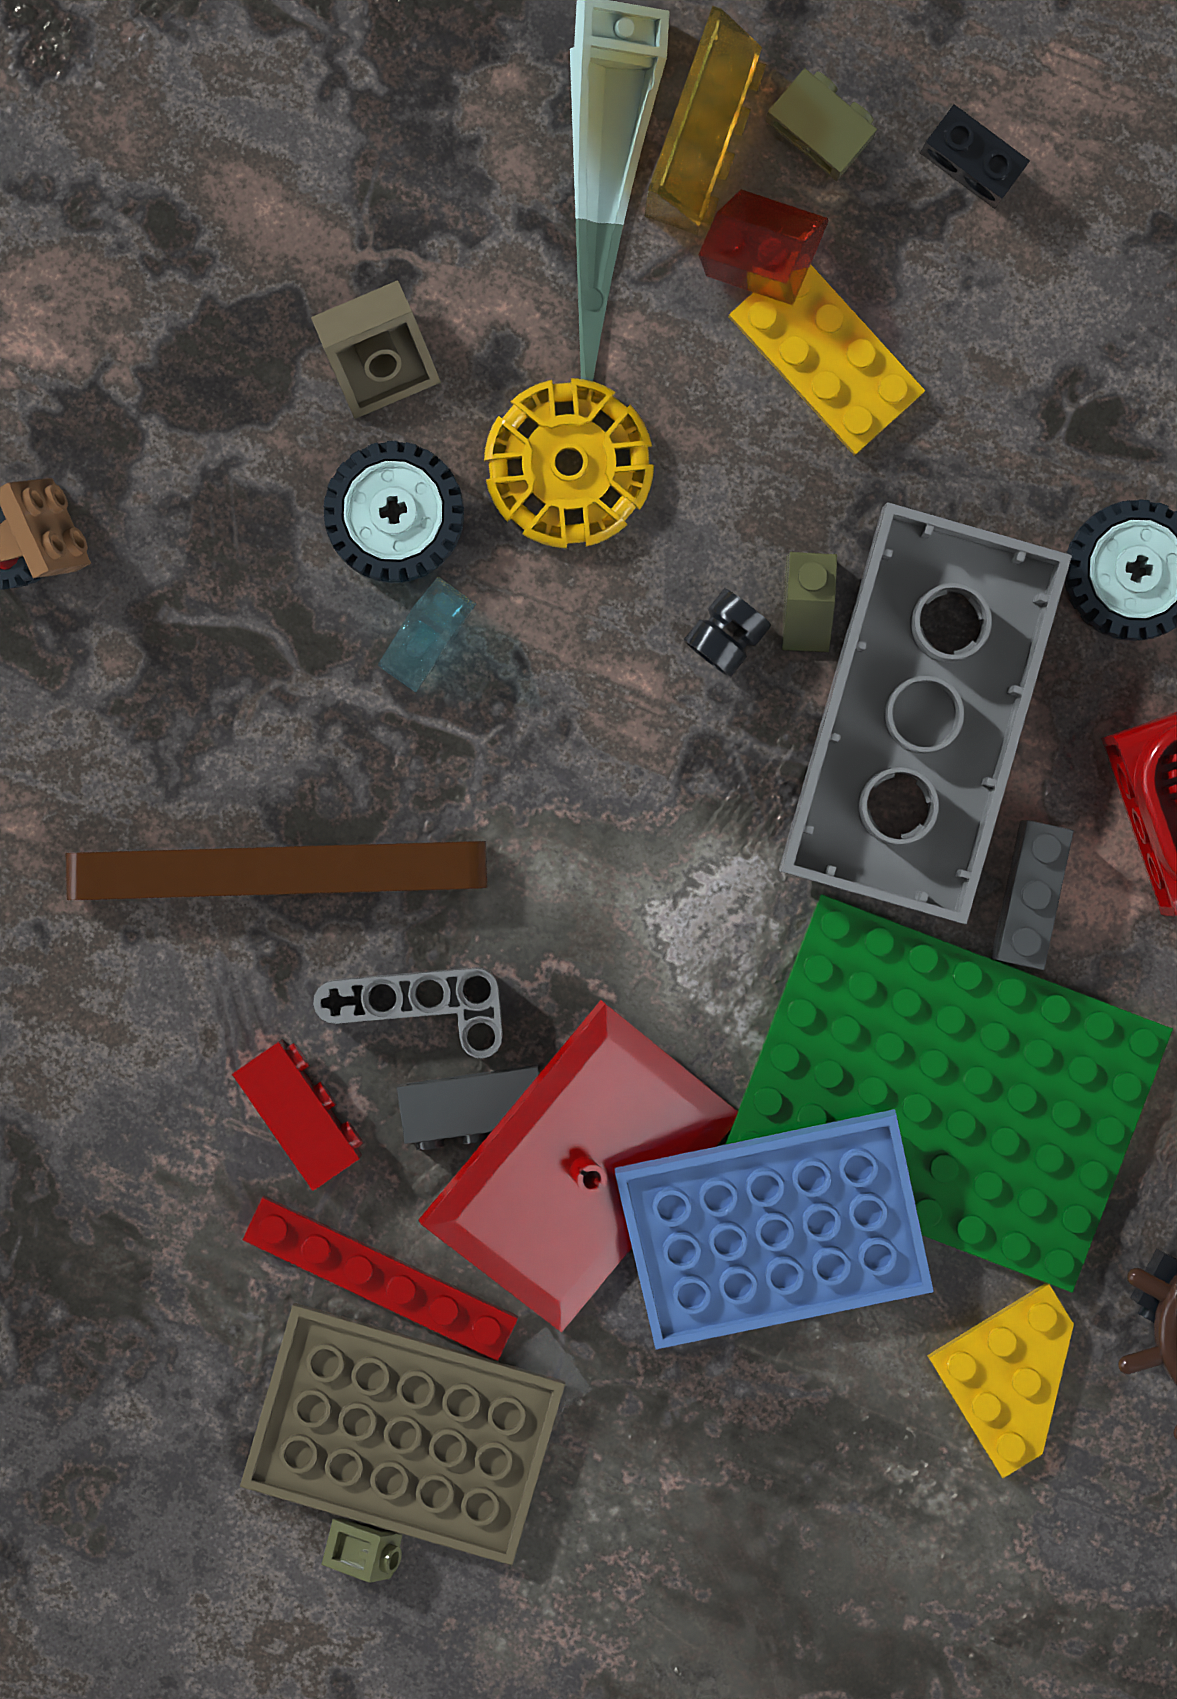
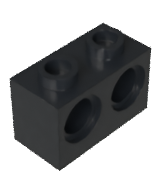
(974, 156)

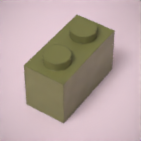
(822, 123)

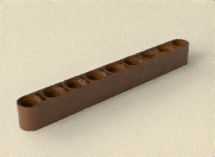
(276, 870)

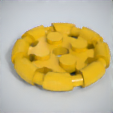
(563, 491)

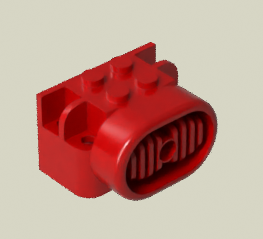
(1146, 777)

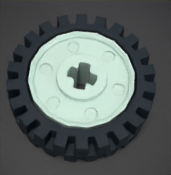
(362, 492)
(1098, 576)

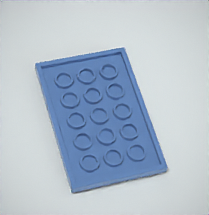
(774, 1229)

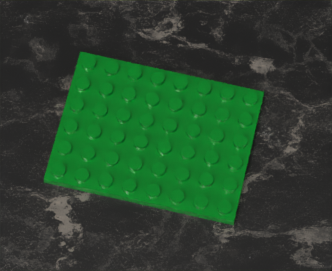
(999, 1083)

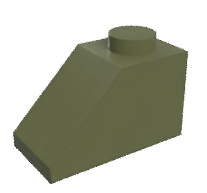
(809, 601)

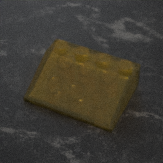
(704, 125)

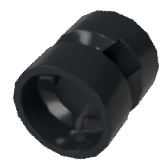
(716, 645)

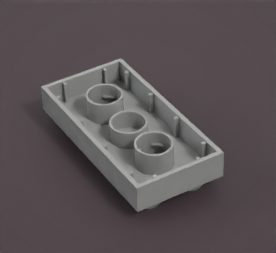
(925, 712)

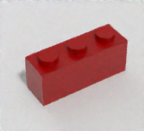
(299, 1113)

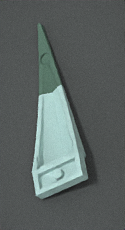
(613, 91)

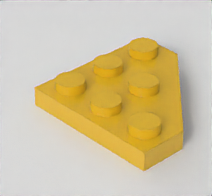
(1009, 1376)

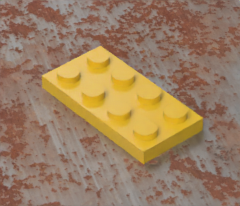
(830, 359)

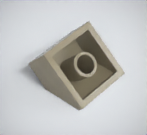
(376, 349)

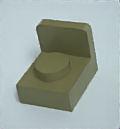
(362, 1551)

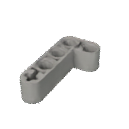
(409, 1005)

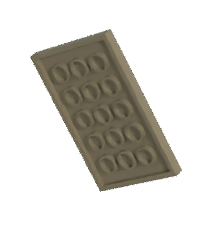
(402, 1434)

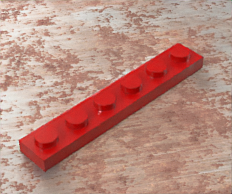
(380, 1278)

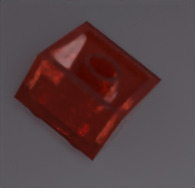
(762, 245)

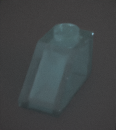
(426, 634)

